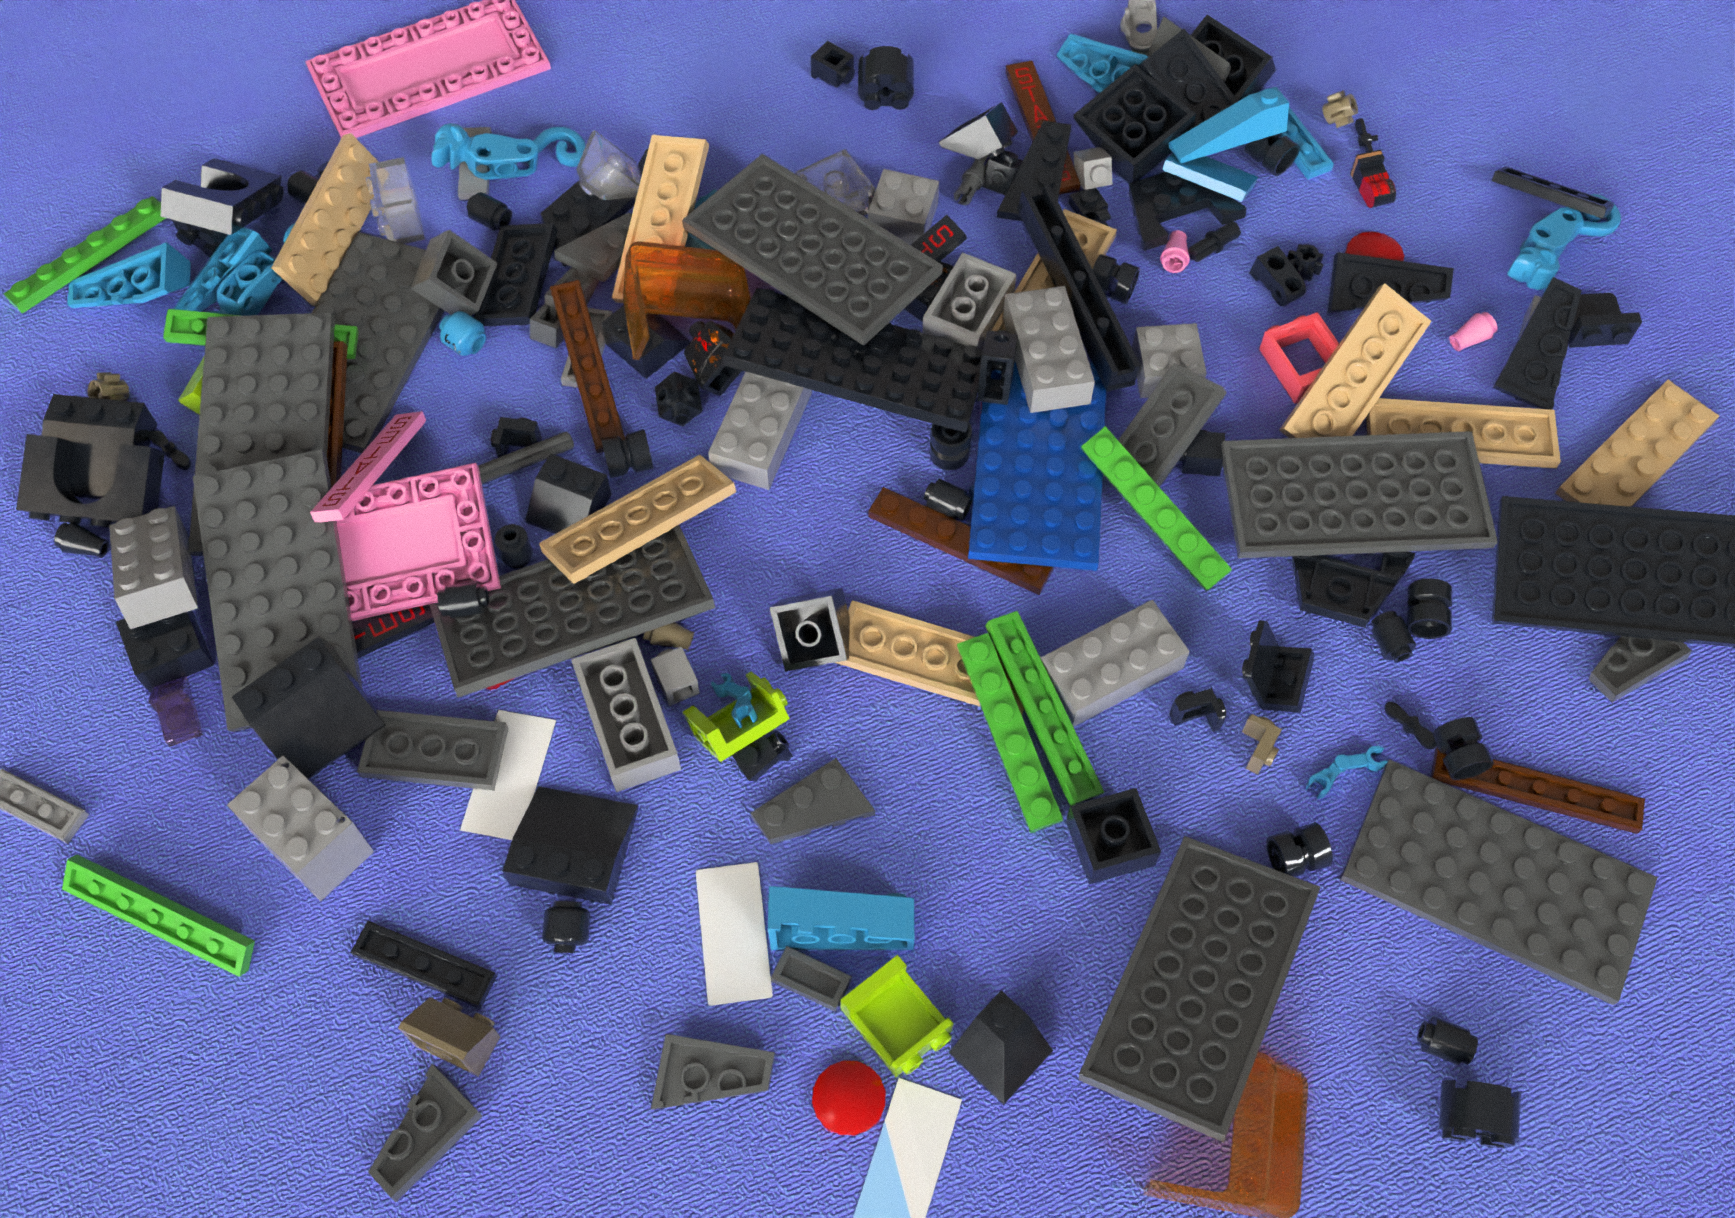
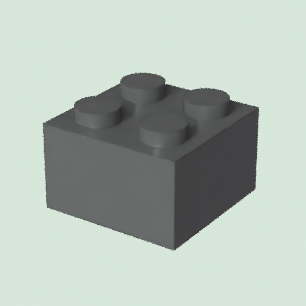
(453, 274)

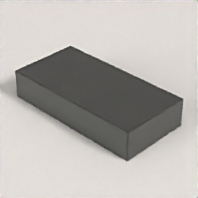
(811, 978)

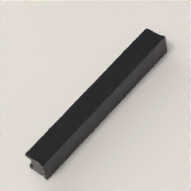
(1070, 268)

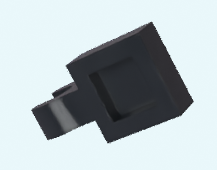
(1090, 205)

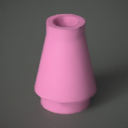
(1175, 254)
(1474, 331)

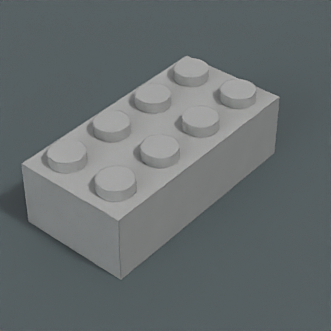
(1048, 349)
(758, 429)
(152, 567)
(1115, 662)
(626, 714)

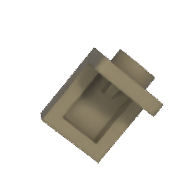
(1267, 734)

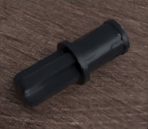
(1214, 241)

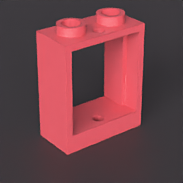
(1290, 333)

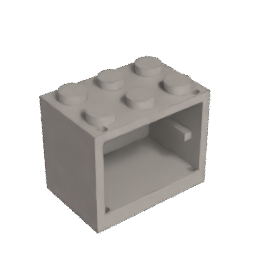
(301, 827)

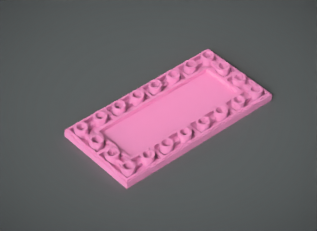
(426, 66)
(416, 540)

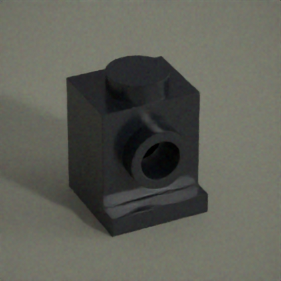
(832, 64)

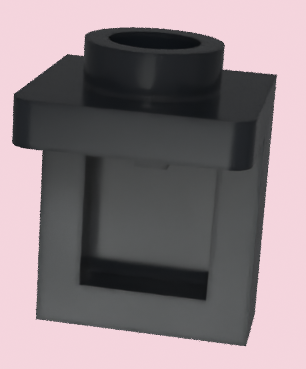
(1001, 171)
(514, 432)
(1192, 706)
(762, 754)

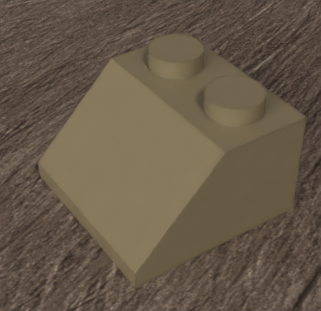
(451, 1035)

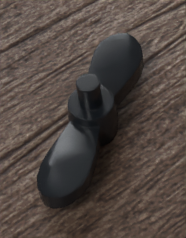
(1364, 138)
(171, 451)
(1411, 725)

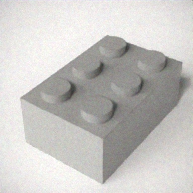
(969, 301)

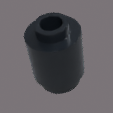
(301, 185)
(488, 211)
(948, 499)
(513, 545)
(463, 599)
(1393, 636)
(1447, 1041)

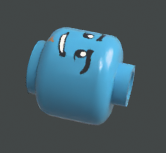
(462, 333)

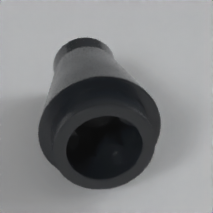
(78, 540)

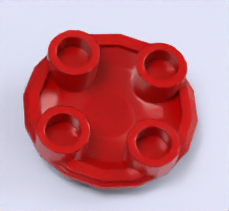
(1375, 245)
(848, 1098)

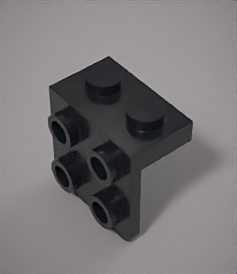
(1601, 322)
(1277, 673)

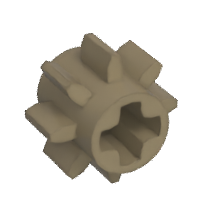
(1340, 109)
(108, 387)

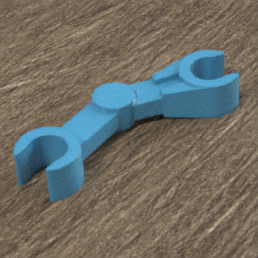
(743, 706)
(1341, 764)

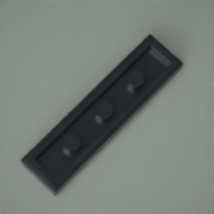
(1553, 192)
(424, 964)

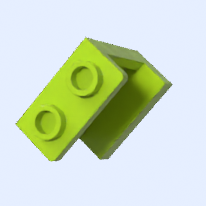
(720, 732)
(896, 1017)

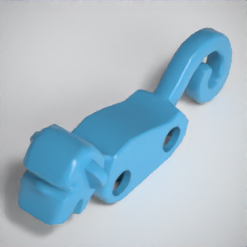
(501, 152)
(1549, 237)
(249, 284)

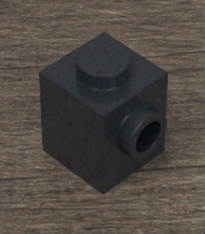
(1204, 454)

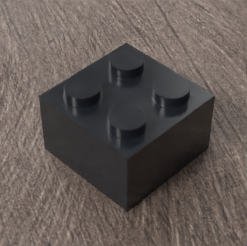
(165, 649)
(1113, 836)

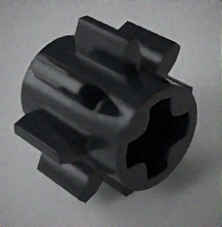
(1306, 261)

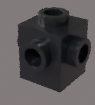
(678, 399)

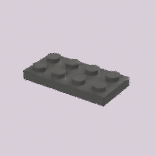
(1170, 420)
(435, 750)

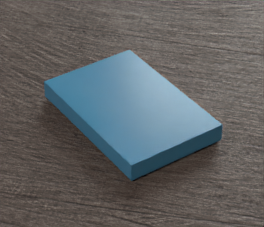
(1213, 175)

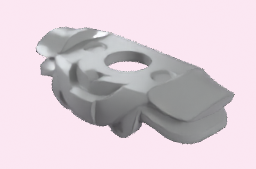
(1139, 13)

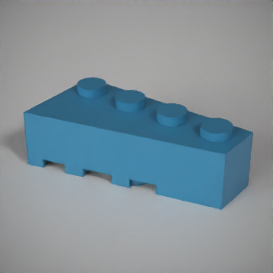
(839, 920)

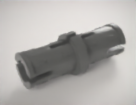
(971, 181)

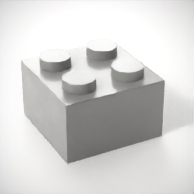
(904, 204)
(1161, 347)

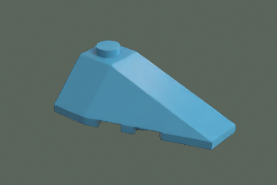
(1096, 61)
(1241, 123)
(223, 261)
(132, 279)

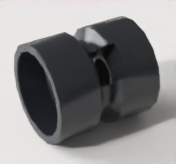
(1275, 152)
(1107, 269)
(949, 447)
(627, 453)
(1428, 608)
(1463, 752)
(1303, 849)

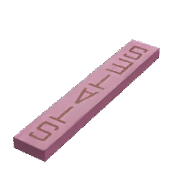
(368, 467)

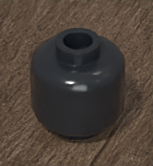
(566, 926)

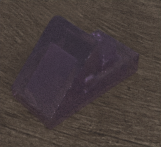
(176, 711)

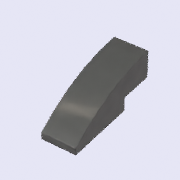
(545, 322)

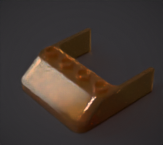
(681, 284)
(1264, 1148)

